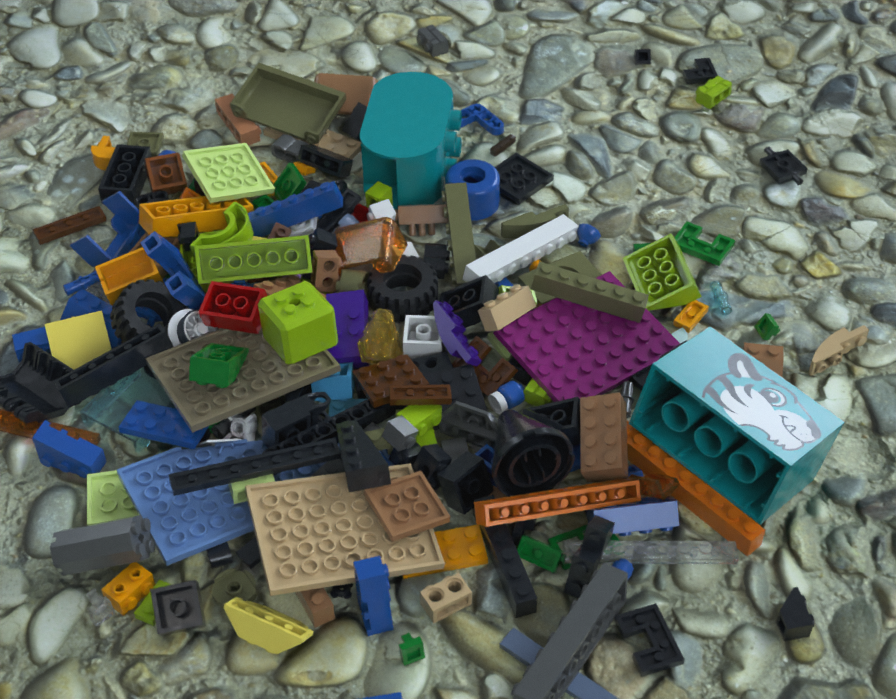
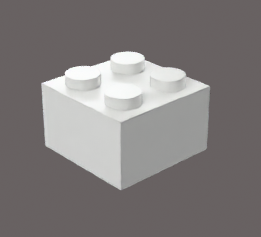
(421, 336)

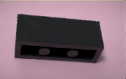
(325, 160)

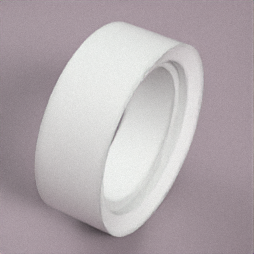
(493, 400)

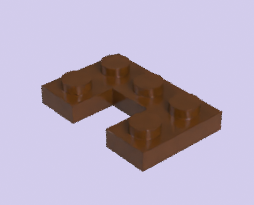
(492, 380)

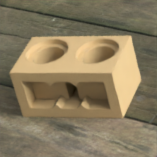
(448, 601)

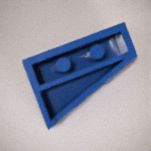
(66, 453)
(373, 595)

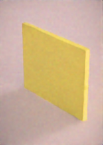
(78, 339)

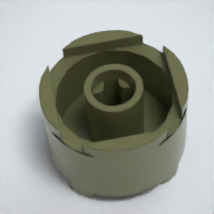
(352, 280)

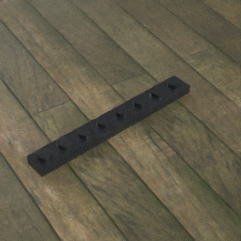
(254, 466)

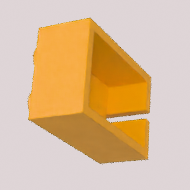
(124, 270)

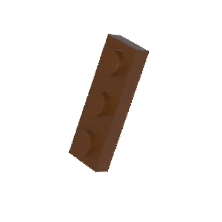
(420, 394)

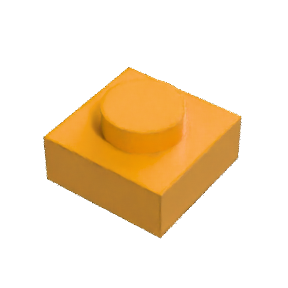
(304, 169)

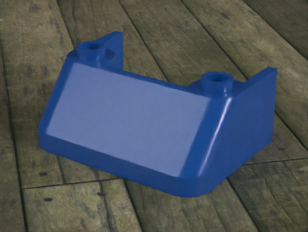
(124, 222)

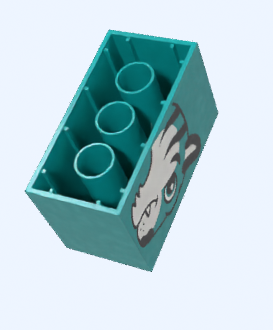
(735, 423)

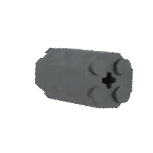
(102, 545)

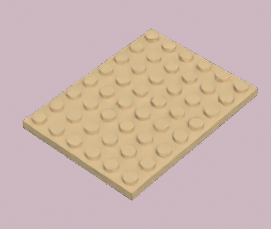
(317, 529)

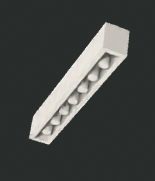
(523, 250)

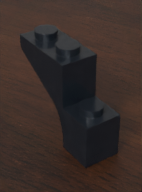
(589, 554)

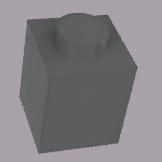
(400, 433)

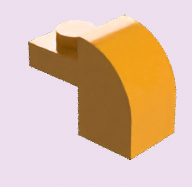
(102, 153)

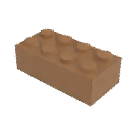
(603, 437)

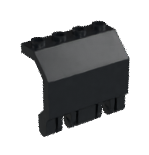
(31, 388)

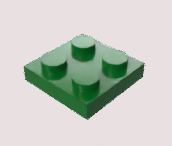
(289, 183)

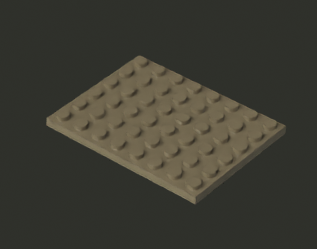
(258, 381)

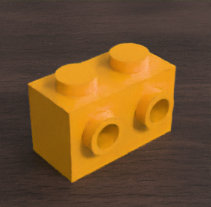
(129, 587)

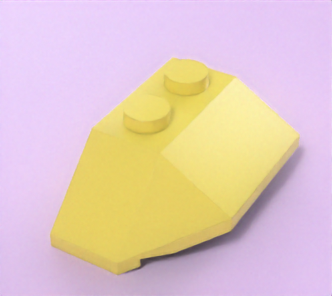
(265, 626)

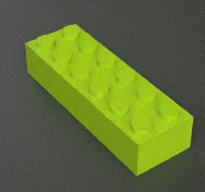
(253, 259)

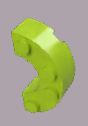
(238, 229)

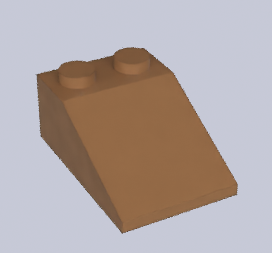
(769, 355)

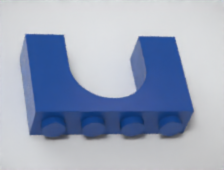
(182, 282)

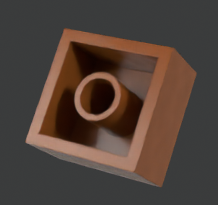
(166, 173)

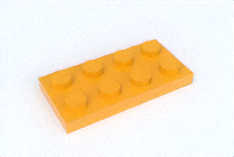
(460, 549)

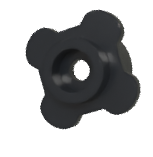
(346, 592)

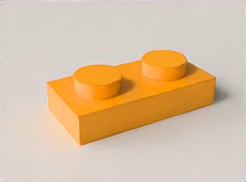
(690, 315)

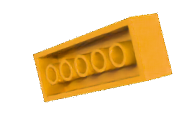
(166, 215)

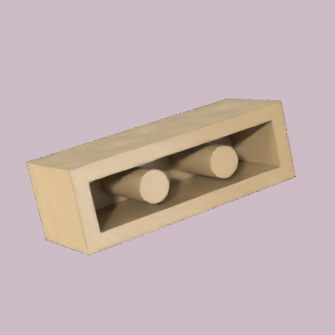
(506, 307)

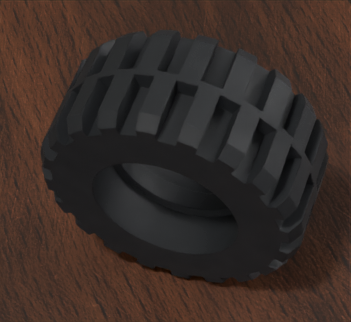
(410, 273)
(142, 294)

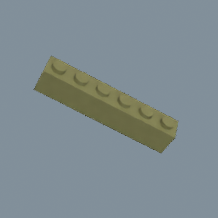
(459, 229)
(589, 292)

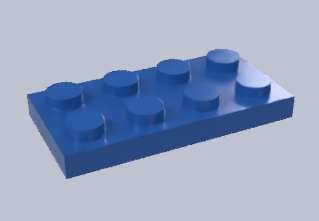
(160, 425)

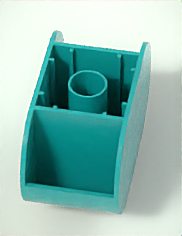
(410, 137)

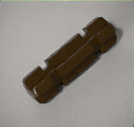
(502, 145)

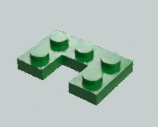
(713, 253)

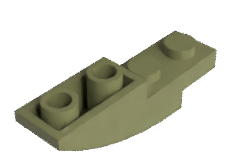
(529, 221)

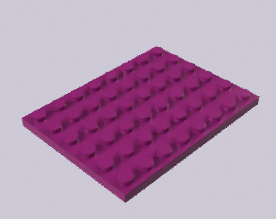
(582, 349)

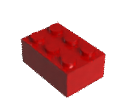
(232, 307)

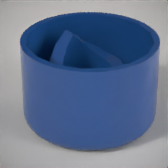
(482, 186)

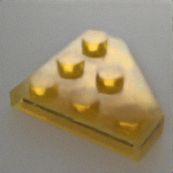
(380, 338)

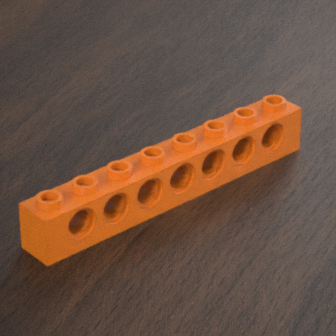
(556, 501)

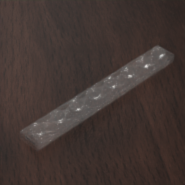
(662, 552)

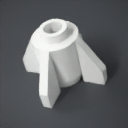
(243, 427)

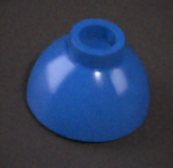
(587, 234)

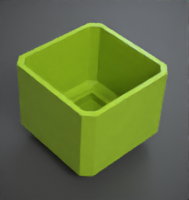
(298, 322)

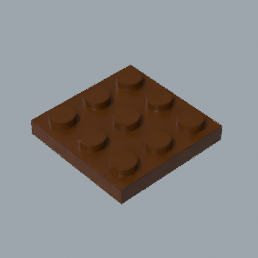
(376, 378)

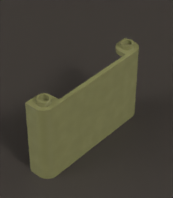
(287, 103)

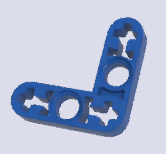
(477, 113)

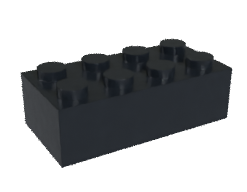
(125, 172)

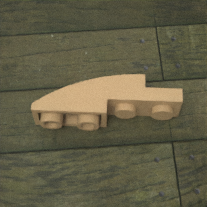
(834, 347)

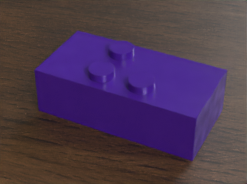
(351, 320)

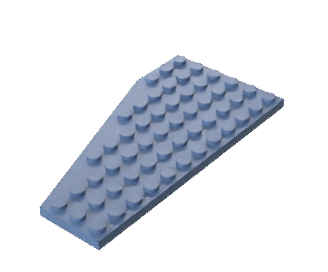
(200, 518)

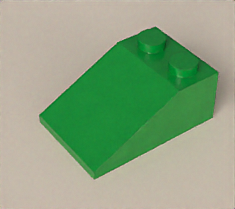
(217, 364)

